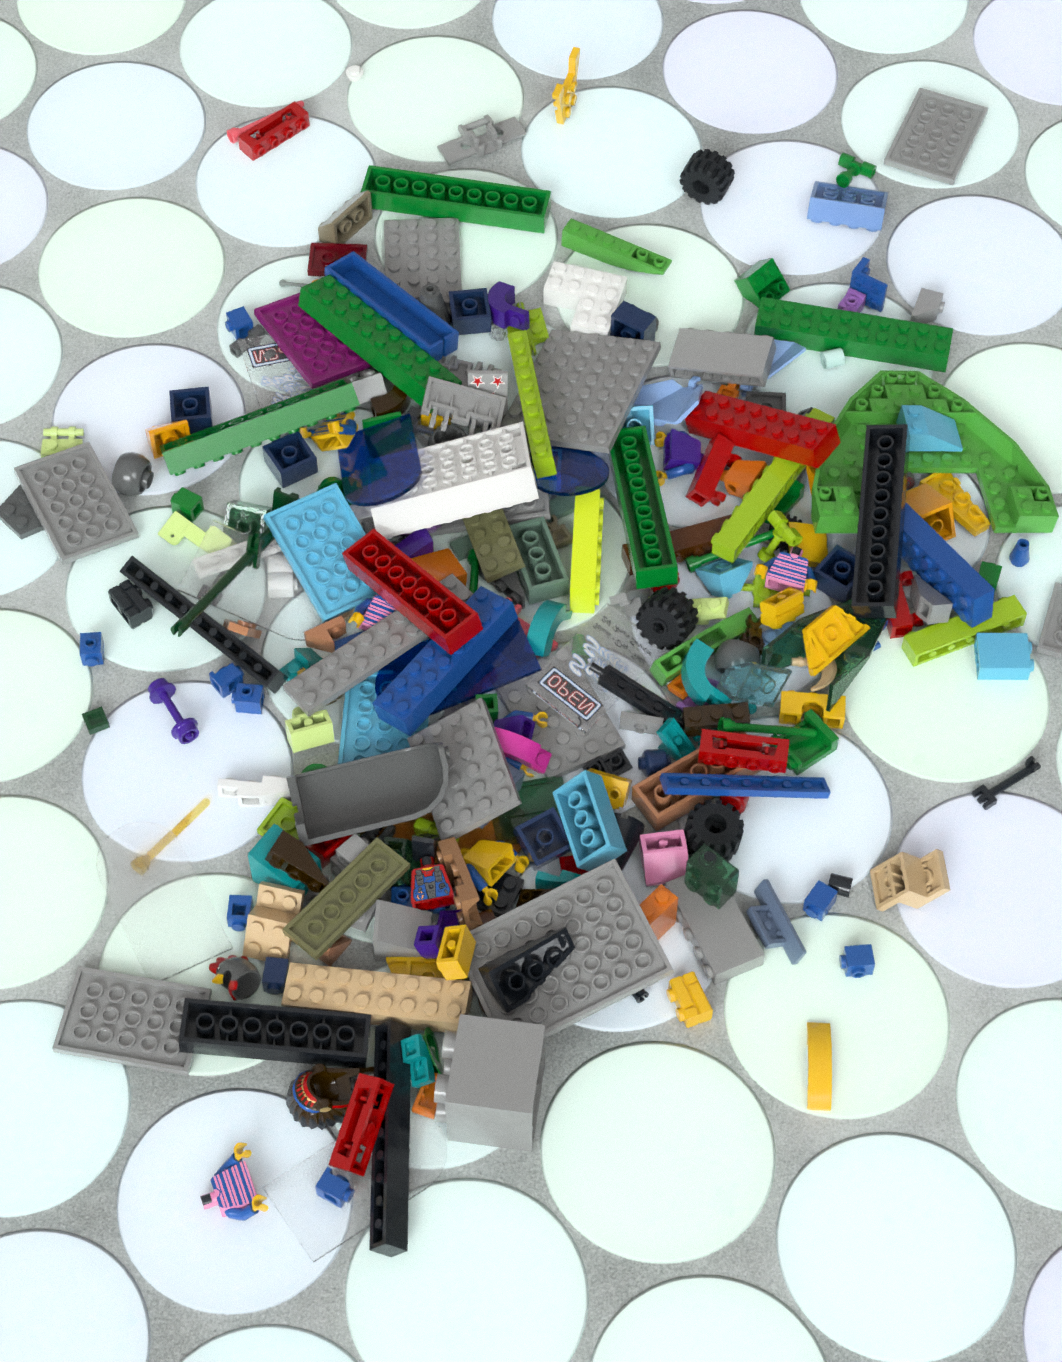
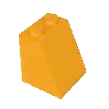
(933, 509)

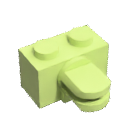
(310, 731)

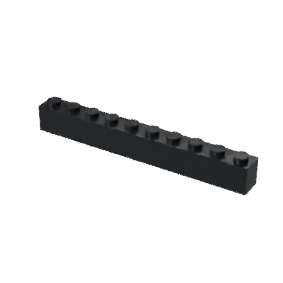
(204, 625)
(391, 1147)

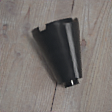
(630, 831)

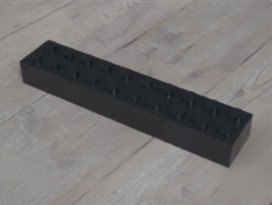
(881, 521)

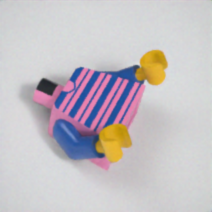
(788, 571)
(371, 612)
(234, 1188)

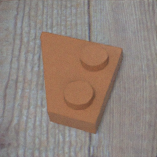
(242, 627)

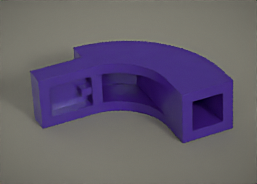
(503, 314)
(429, 937)

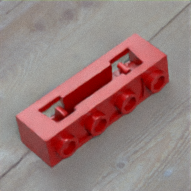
(273, 131)
(743, 751)
(361, 1124)

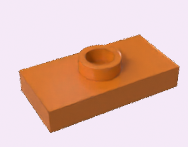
(424, 1102)

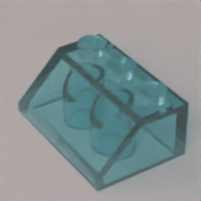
(754, 683)

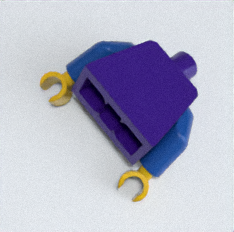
(680, 454)
(522, 724)

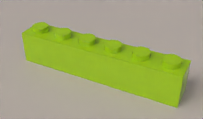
(955, 634)

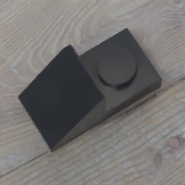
(424, 845)

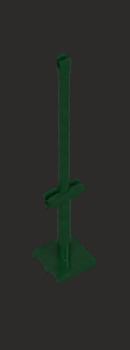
(255, 546)

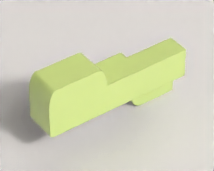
(180, 528)

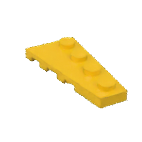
(964, 510)

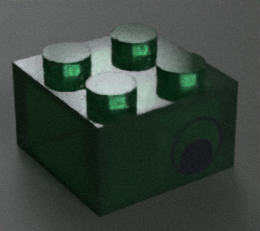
(711, 876)

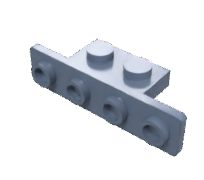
(774, 924)

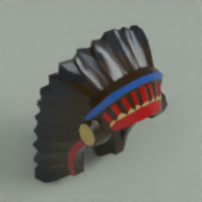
(322, 1095)

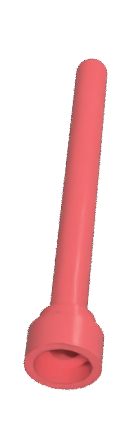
(233, 133)

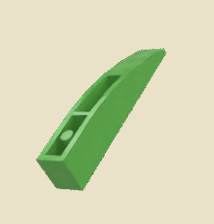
(611, 249)
(669, 665)

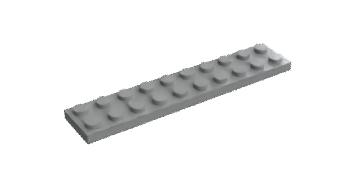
(360, 657)

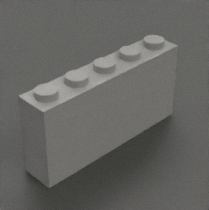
(722, 357)
(717, 935)

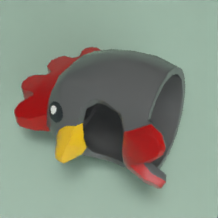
(236, 975)

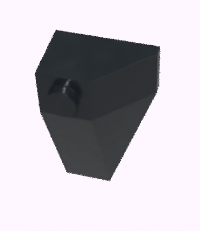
(519, 972)

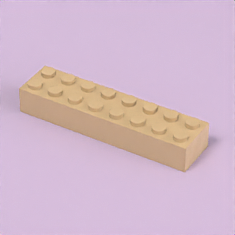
(383, 995)

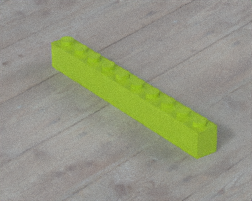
(531, 404)
(759, 502)

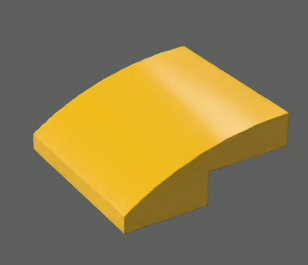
(813, 544)

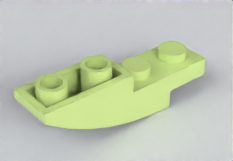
(710, 609)

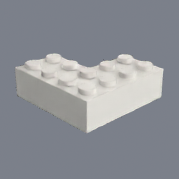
(587, 292)

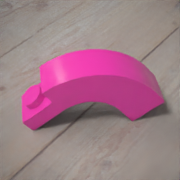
(523, 750)

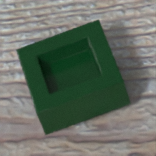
(95, 720)

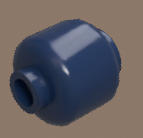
(653, 761)

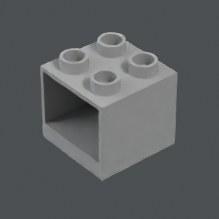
(491, 1082)

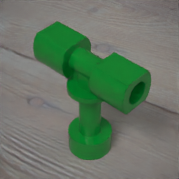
(853, 168)

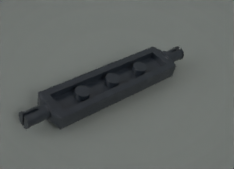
(635, 693)

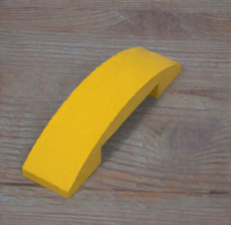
(819, 1066)

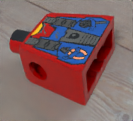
(430, 886)

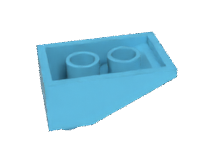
(929, 429)

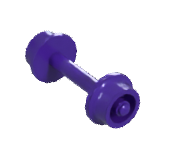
(185, 729)

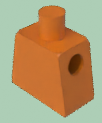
(742, 476)

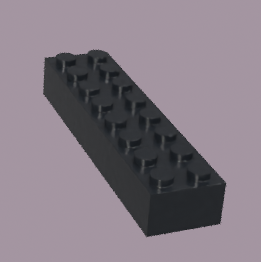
(274, 1033)

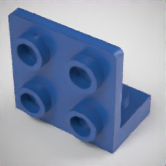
(871, 287)

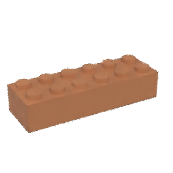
(663, 808)

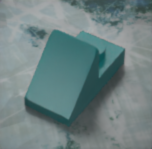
(303, 658)
(674, 740)

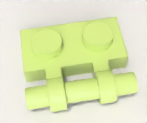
(55, 445)

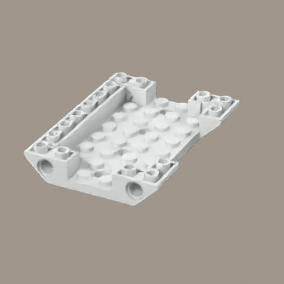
(462, 481)

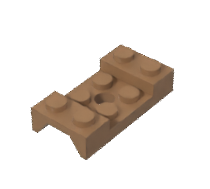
(460, 879)

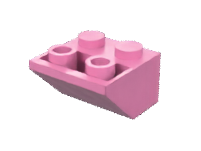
(663, 856)

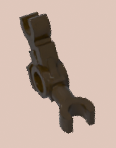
(753, 633)

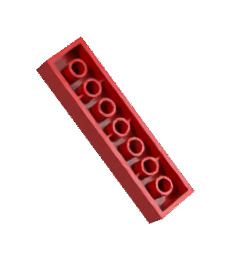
(764, 429)
(412, 591)

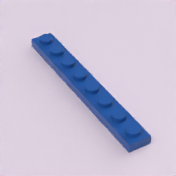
(744, 785)

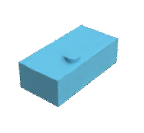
(589, 821)

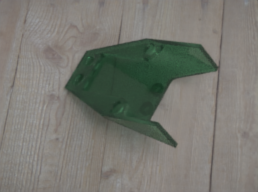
(849, 663)

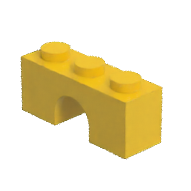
(795, 704)

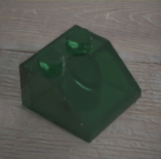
(246, 517)

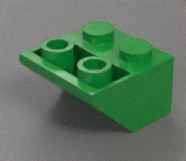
(762, 281)

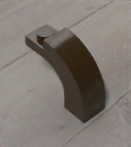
(391, 402)

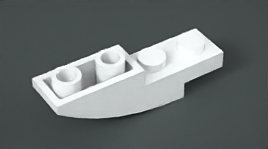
(253, 793)

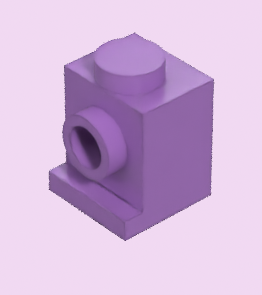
(852, 301)

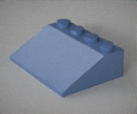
(847, 206)

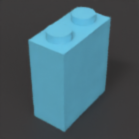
(1003, 656)

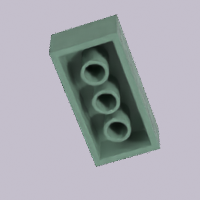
(544, 571)

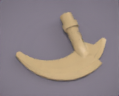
(827, 674)

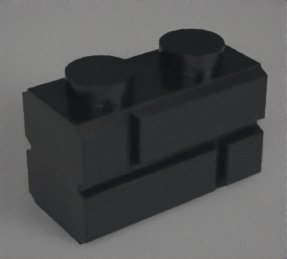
(131, 604)

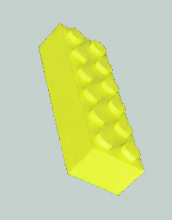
(586, 552)

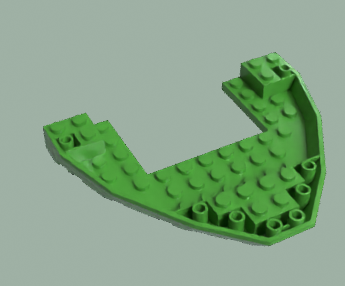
(1010, 484)

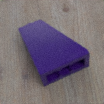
(417, 544)

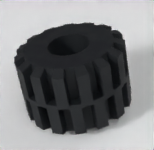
(707, 176)
(667, 618)
(714, 826)

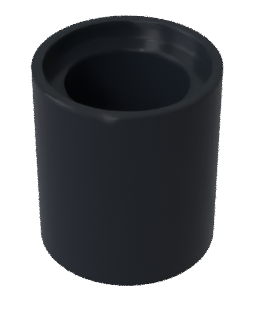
(841, 884)

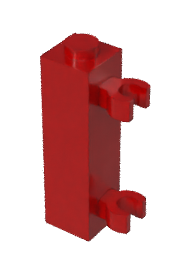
(710, 470)
(905, 621)

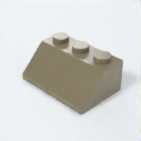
(347, 219)

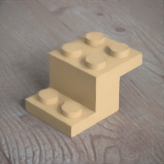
(910, 880)
(265, 922)

